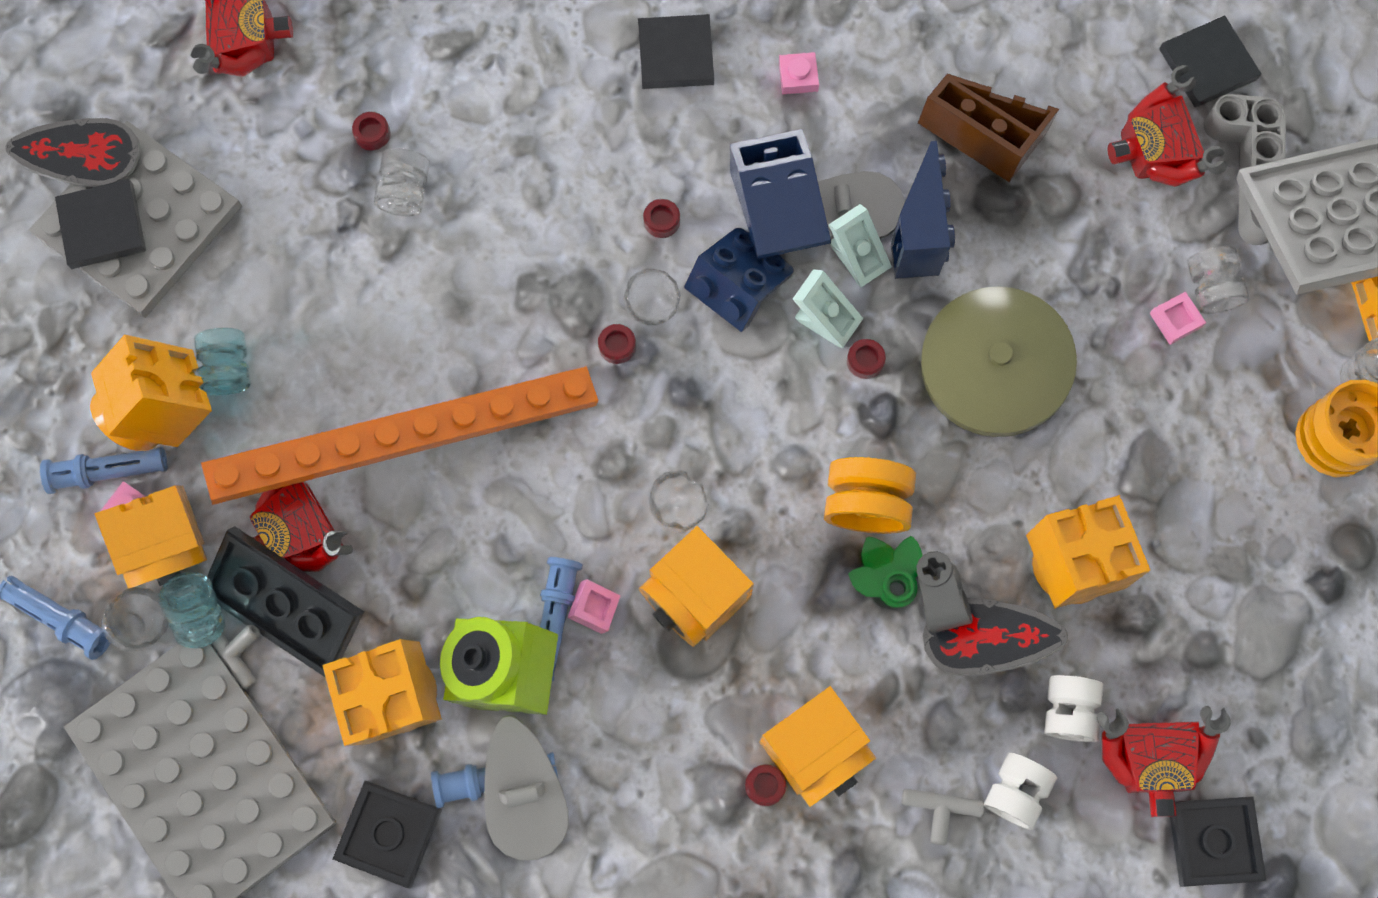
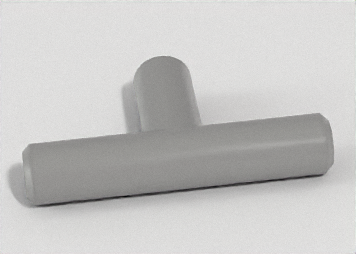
(230, 654)
(942, 807)

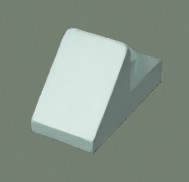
(859, 245)
(826, 309)

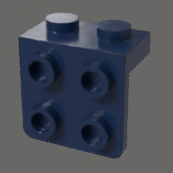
(733, 278)

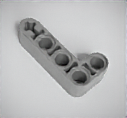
(1253, 137)

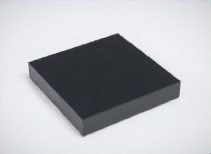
(676, 51)
(1214, 59)
(100, 224)
(387, 834)
(1217, 842)

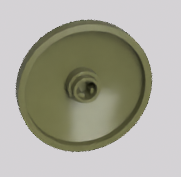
(998, 361)

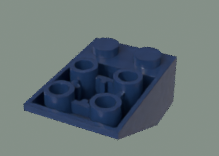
(779, 193)
(922, 231)

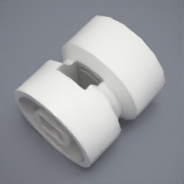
(1083, 697)
(1017, 805)

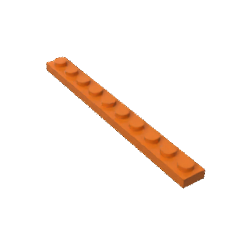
(397, 435)

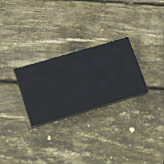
(282, 601)

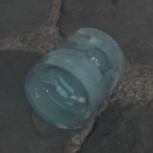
(222, 360)
(192, 609)

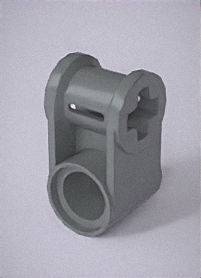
(944, 598)

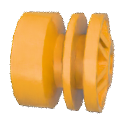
(1341, 429)

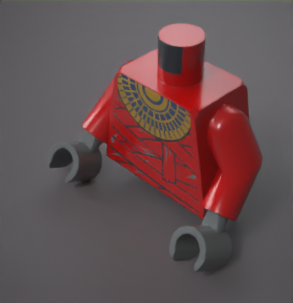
(239, 36)
(1163, 139)
(297, 528)
(1160, 755)

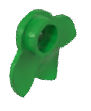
(886, 566)

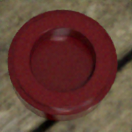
(371, 131)
(661, 218)
(617, 343)
(866, 358)
(765, 785)

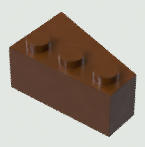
(986, 125)

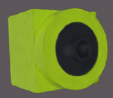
(498, 665)

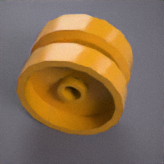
(870, 495)

